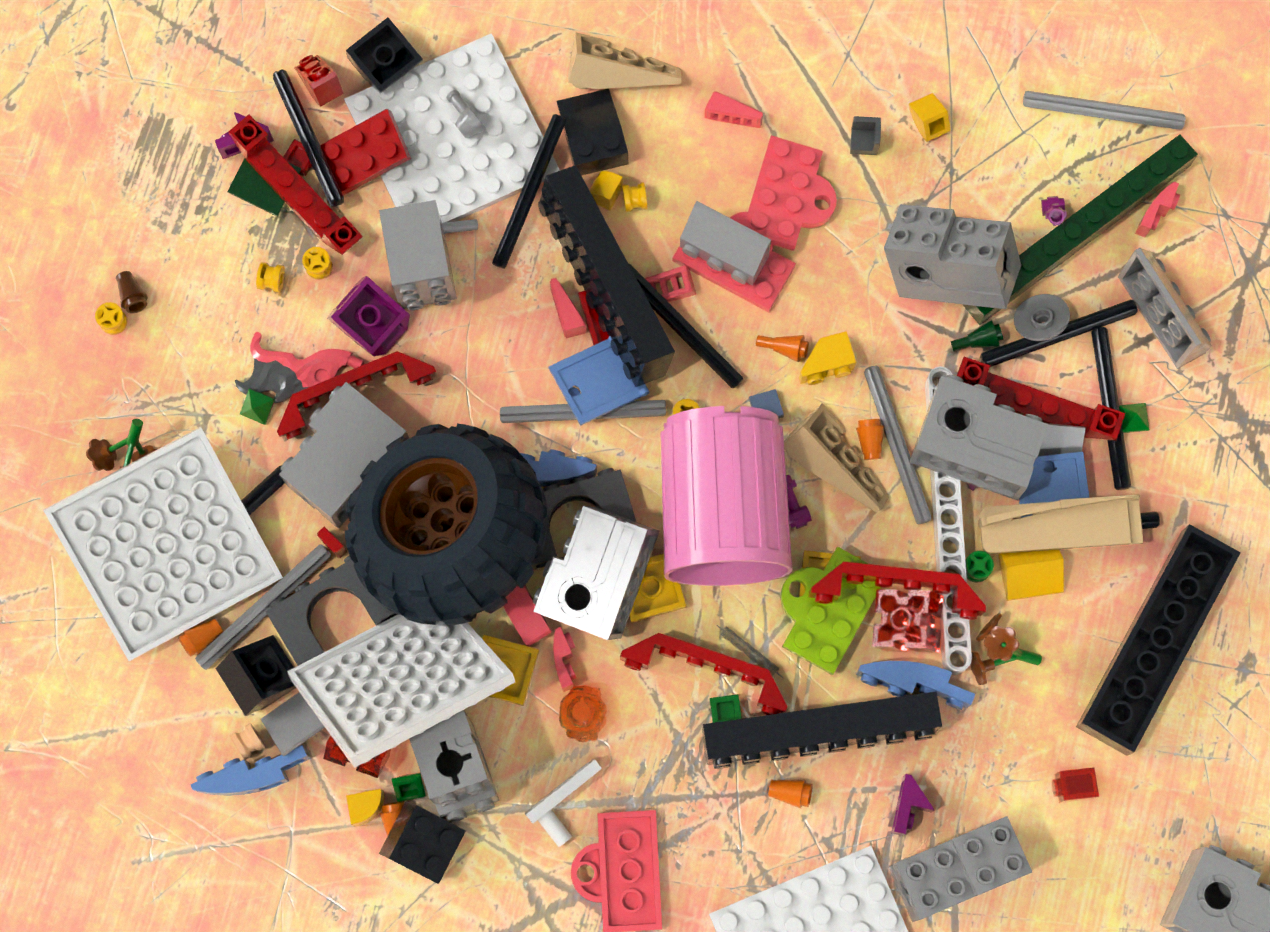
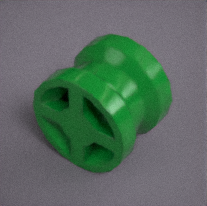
(982, 562)

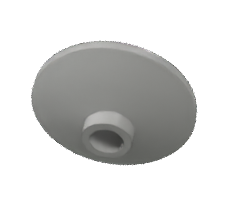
(1039, 309)

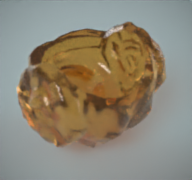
(583, 713)

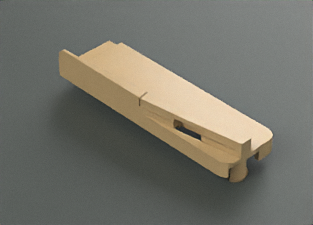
(1061, 524)

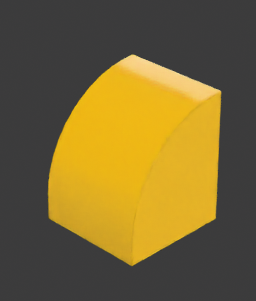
(930, 117)
(606, 189)
(364, 806)

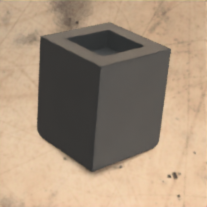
(865, 135)

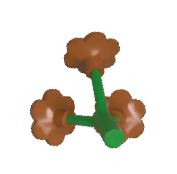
(104, 454)
(1001, 648)

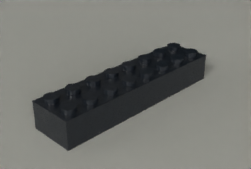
(605, 276)
(1158, 640)
(821, 729)

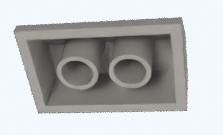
(725, 244)

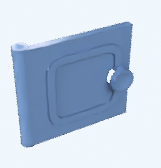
(600, 381)
(1052, 485)

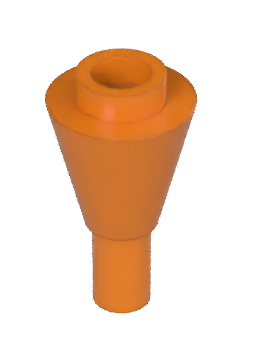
(789, 346)

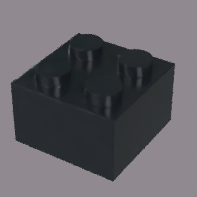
(422, 842)

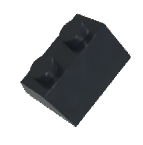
(383, 55)
(257, 674)

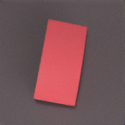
(1160, 206)
(520, 610)
(562, 651)

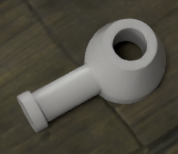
(468, 122)

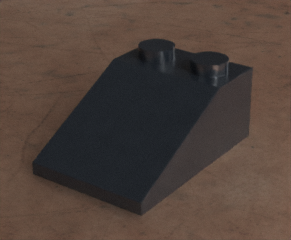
(593, 132)

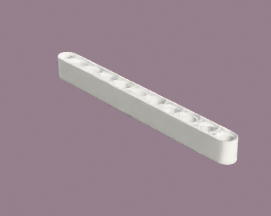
(945, 560)

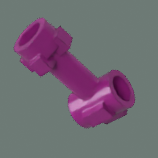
(1054, 209)
(797, 515)

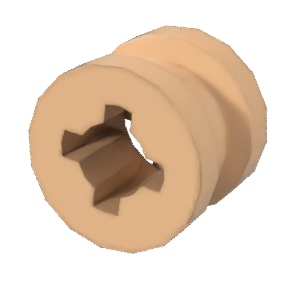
(247, 741)

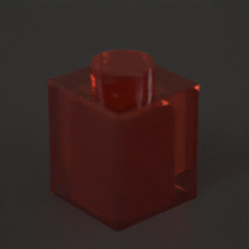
(1075, 785)

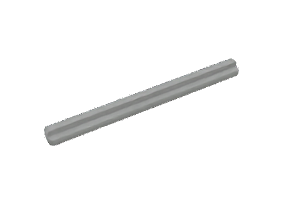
(1104, 110)
(563, 412)
(897, 445)
(257, 611)

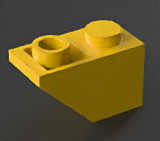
(829, 357)

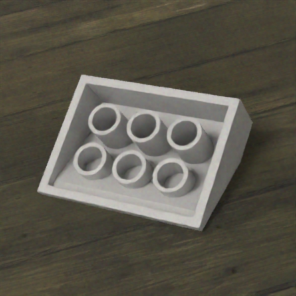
(1163, 308)

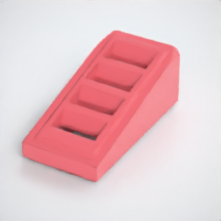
(728, 110)
(672, 275)
(569, 317)

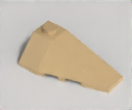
(602, 67)
(824, 451)

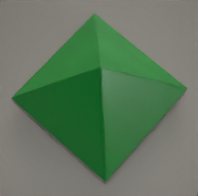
(257, 406)
(1135, 418)
(408, 787)

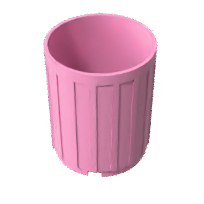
(724, 497)

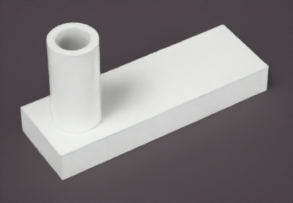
(542, 810)

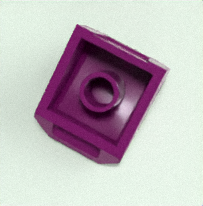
(370, 317)

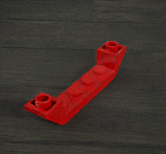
(292, 188)
(293, 419)
(1098, 422)
(964, 598)
(641, 654)

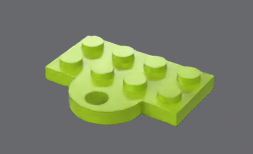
(825, 630)

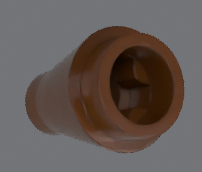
(131, 294)

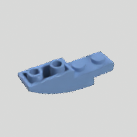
(558, 469)
(904, 676)
(241, 779)

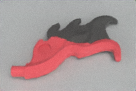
(288, 375)

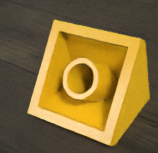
(1032, 573)

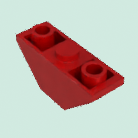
(319, 79)

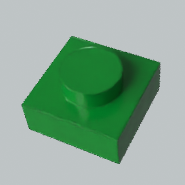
(725, 708)

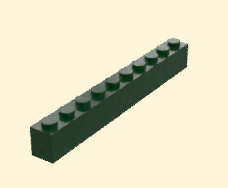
(1096, 218)

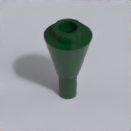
(984, 336)

